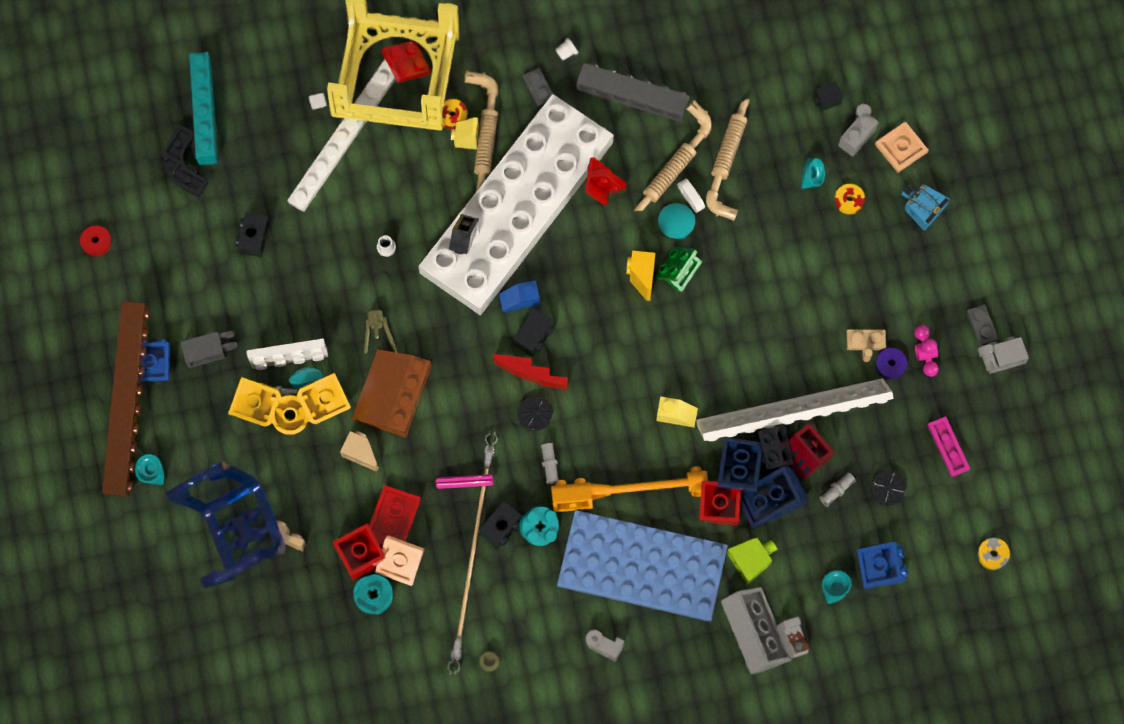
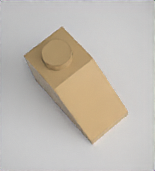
(359, 451)

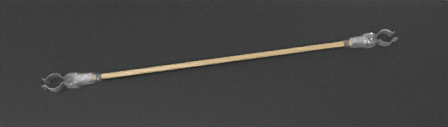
(456, 652)

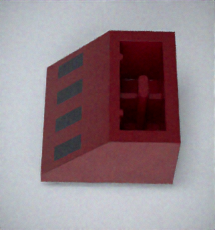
(809, 452)

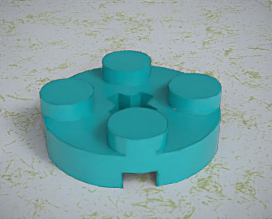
(532, 518)
(372, 583)

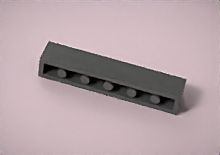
(633, 92)

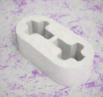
(691, 195)

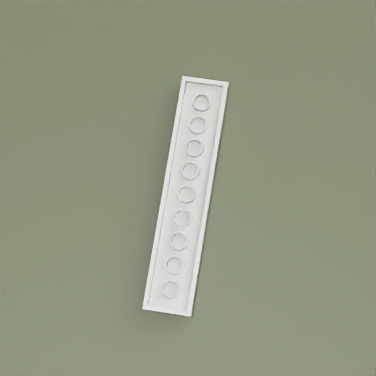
(794, 409)

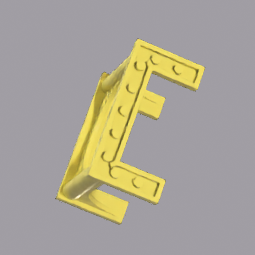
(446, 31)

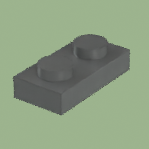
(537, 87)
(982, 325)

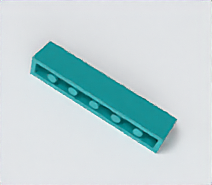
(203, 108)

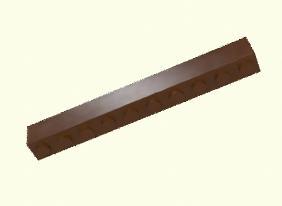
(125, 399)

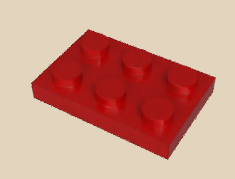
(393, 514)

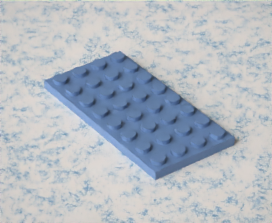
(642, 566)

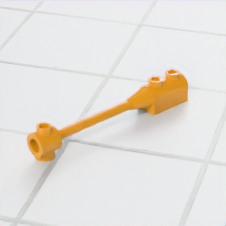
(580, 494)

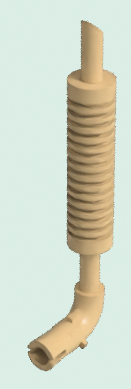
(487, 126)
(679, 159)
(724, 161)

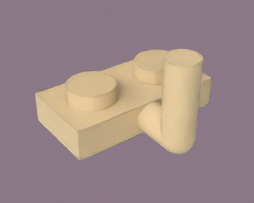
(866, 341)

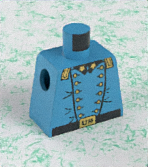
(924, 204)

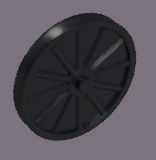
(535, 413)
(888, 487)

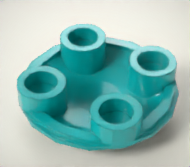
(676, 221)

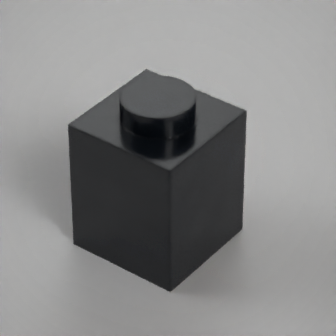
(827, 96)

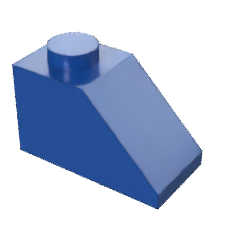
(520, 297)

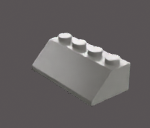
(755, 630)

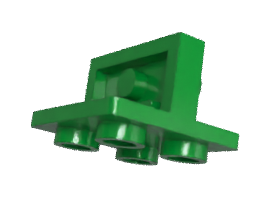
(679, 267)

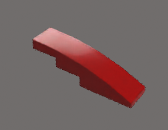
(523, 368)

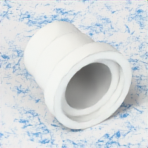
(566, 49)
(388, 251)

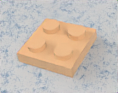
(901, 147)
(400, 561)

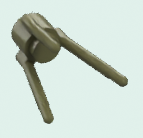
(375, 321)

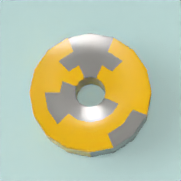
(989, 561)

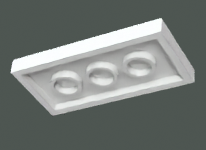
(287, 353)

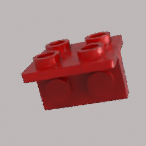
(602, 181)

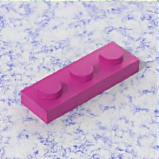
(948, 447)

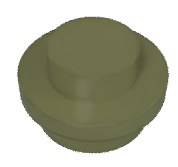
(489, 661)

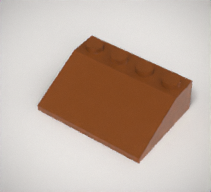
(392, 392)

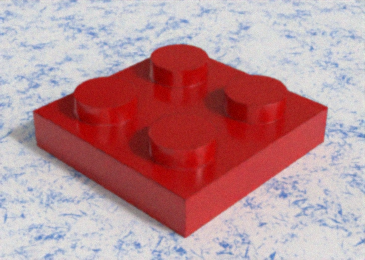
(406, 61)

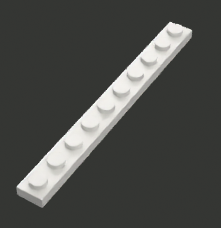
(340, 141)

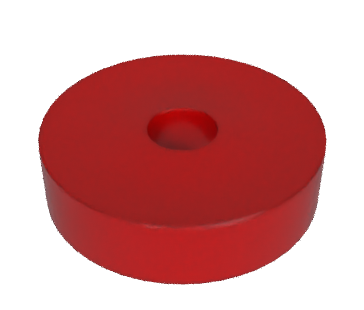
(92, 233)

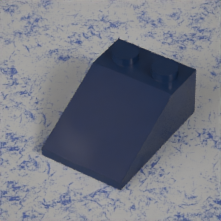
(740, 464)
(775, 497)

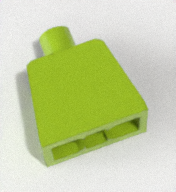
(751, 558)

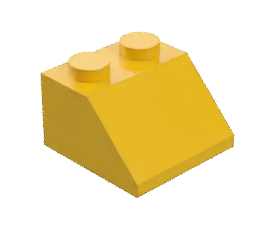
(641, 271)

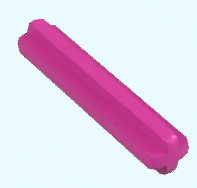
(464, 481)

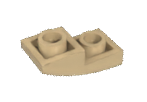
(294, 540)

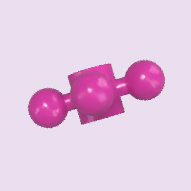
(926, 350)

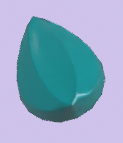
(813, 173)
(304, 376)
(149, 470)
(836, 586)

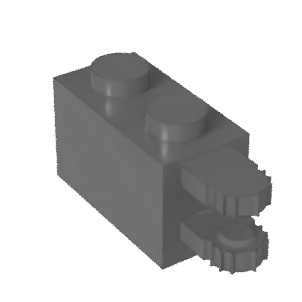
(206, 348)

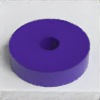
(885, 369)

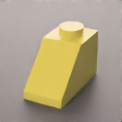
(466, 134)
(676, 412)

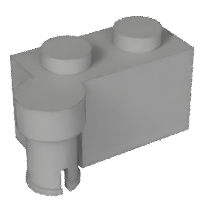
(859, 131)
(1003, 355)

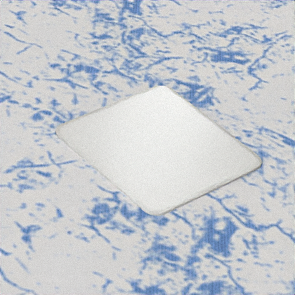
(317, 101)

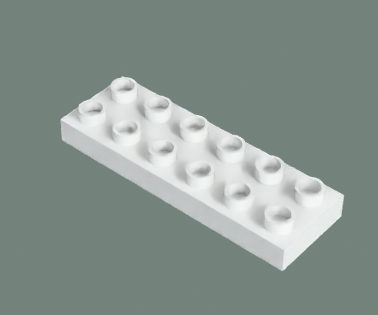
(518, 203)

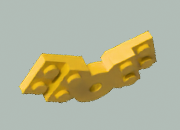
(266, 405)

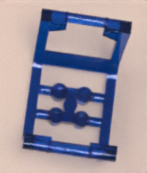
(250, 485)

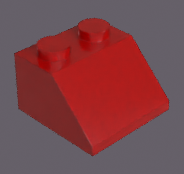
(719, 504)
(359, 551)

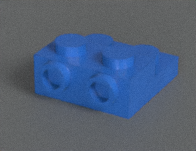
(157, 361)
(882, 565)

